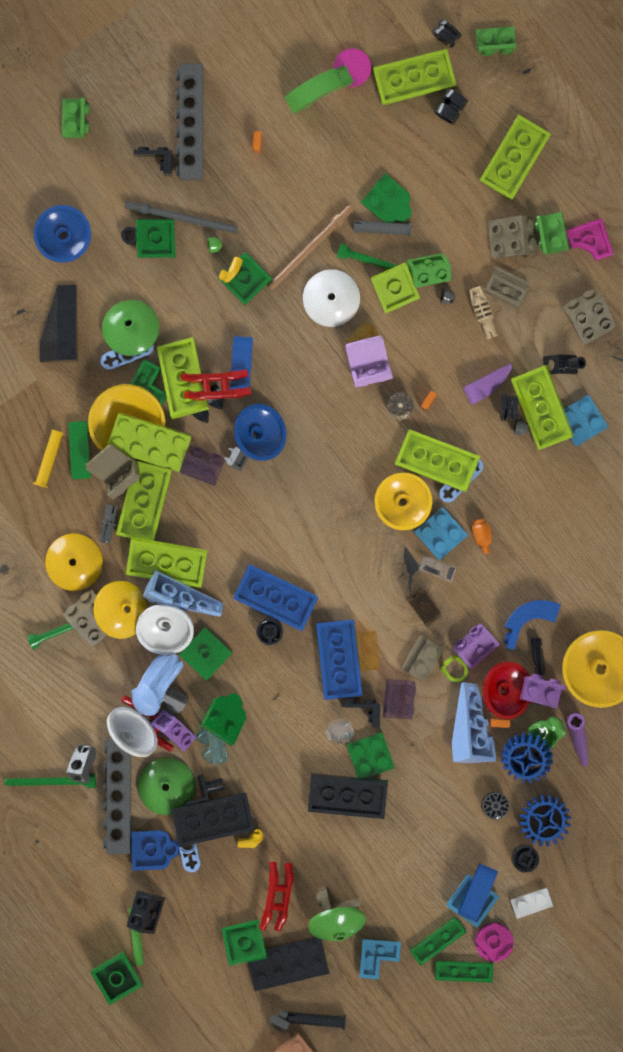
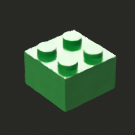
(117, 977)

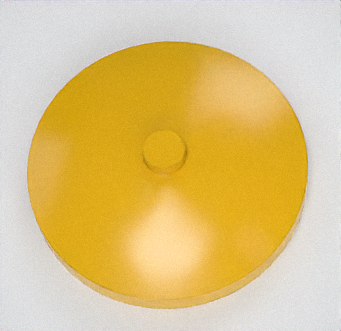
(124, 399)
(595, 668)

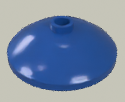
(59, 220)
(268, 428)

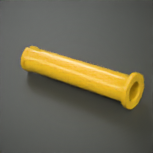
(48, 459)

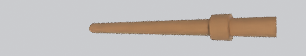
(337, 221)

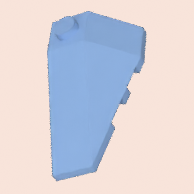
(166, 590)
(470, 734)

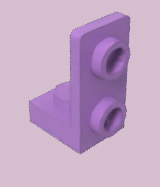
(173, 730)

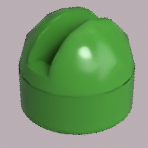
(214, 244)

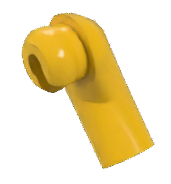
(233, 270)

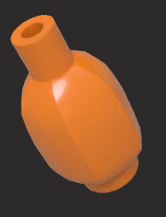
(482, 534)

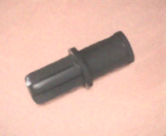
(108, 523)

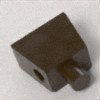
(423, 607)

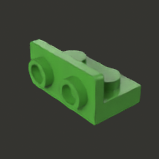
(496, 40)
(74, 118)
(552, 233)
(429, 270)

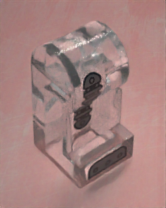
(437, 569)

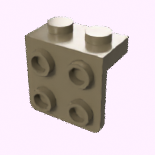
(512, 236)
(589, 316)
(114, 469)
(82, 618)
(323, 900)

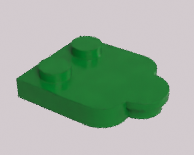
(388, 201)
(225, 718)

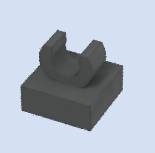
(237, 459)
(278, 1022)

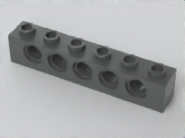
(195, 73)
(114, 845)

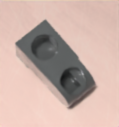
(81, 763)

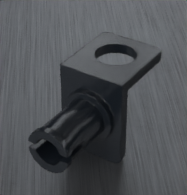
(565, 363)
(205, 788)

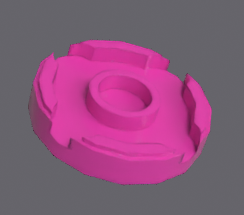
(357, 65)
(494, 942)

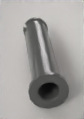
(382, 228)

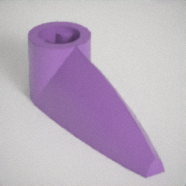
(485, 386)
(578, 737)

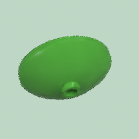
(134, 338)
(170, 772)
(337, 923)

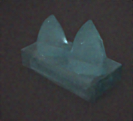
(217, 752)

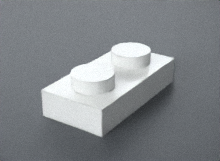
(531, 903)

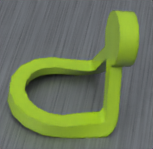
(446, 673)

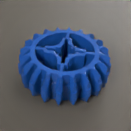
(510, 755)
(549, 812)

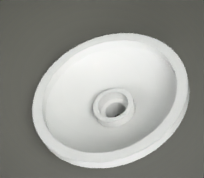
(331, 312)
(162, 637)
(131, 732)

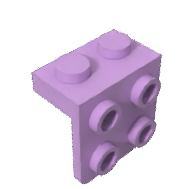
(368, 361)

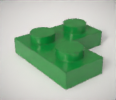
(145, 378)

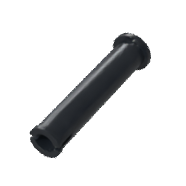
(316, 1019)

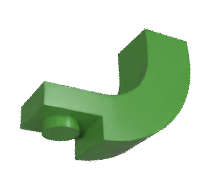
(318, 87)

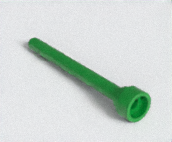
(345, 252)
(36, 639)
(49, 781)

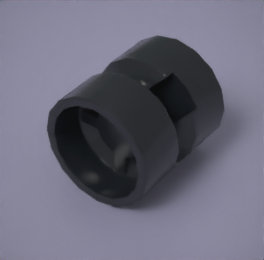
(450, 107)

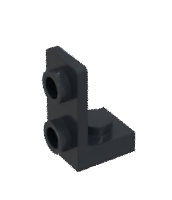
(165, 164)
(373, 716)

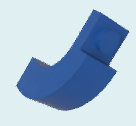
(531, 610)

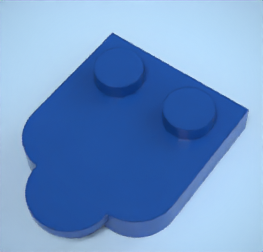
(152, 850)

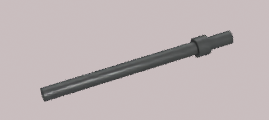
(145, 209)

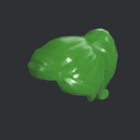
(551, 730)

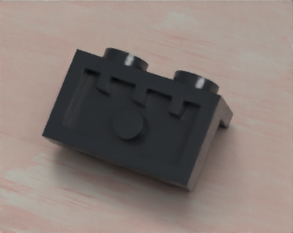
(145, 912)

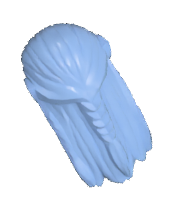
(154, 684)

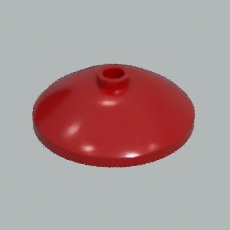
(507, 702)

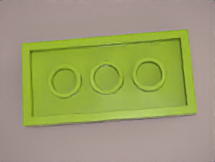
(414, 77)
(515, 157)
(178, 359)
(542, 407)
(149, 441)
(437, 460)
(144, 503)
(173, 560)

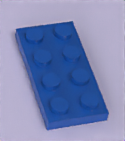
(275, 597)
(339, 659)

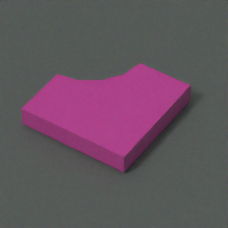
(591, 238)

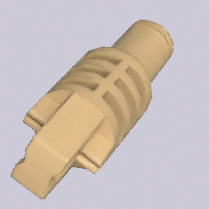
(483, 311)

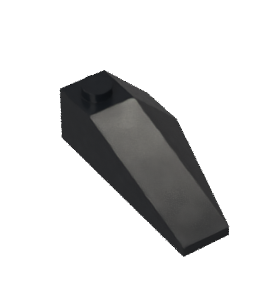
(60, 332)

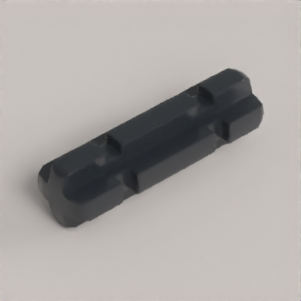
(538, 657)

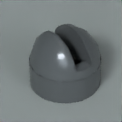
(447, 296)
(520, 427)

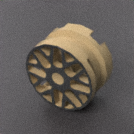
(400, 405)

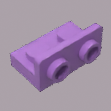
(475, 646)
(541, 691)

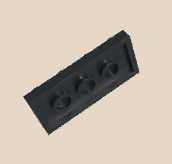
(347, 796)
(212, 819)
(289, 964)

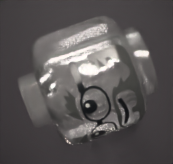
(339, 731)

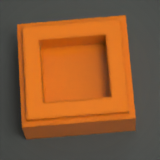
(257, 142)
(428, 401)
(503, 723)

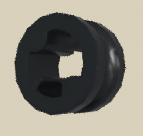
(124, 237)

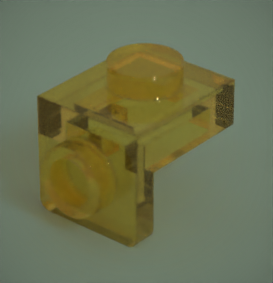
(363, 332)

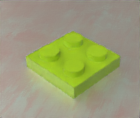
(395, 287)

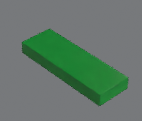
(79, 449)
(437, 941)
(464, 971)

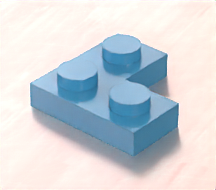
(374, 951)

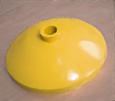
(407, 487)
(88, 562)
(110, 606)

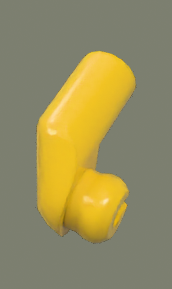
(253, 840)

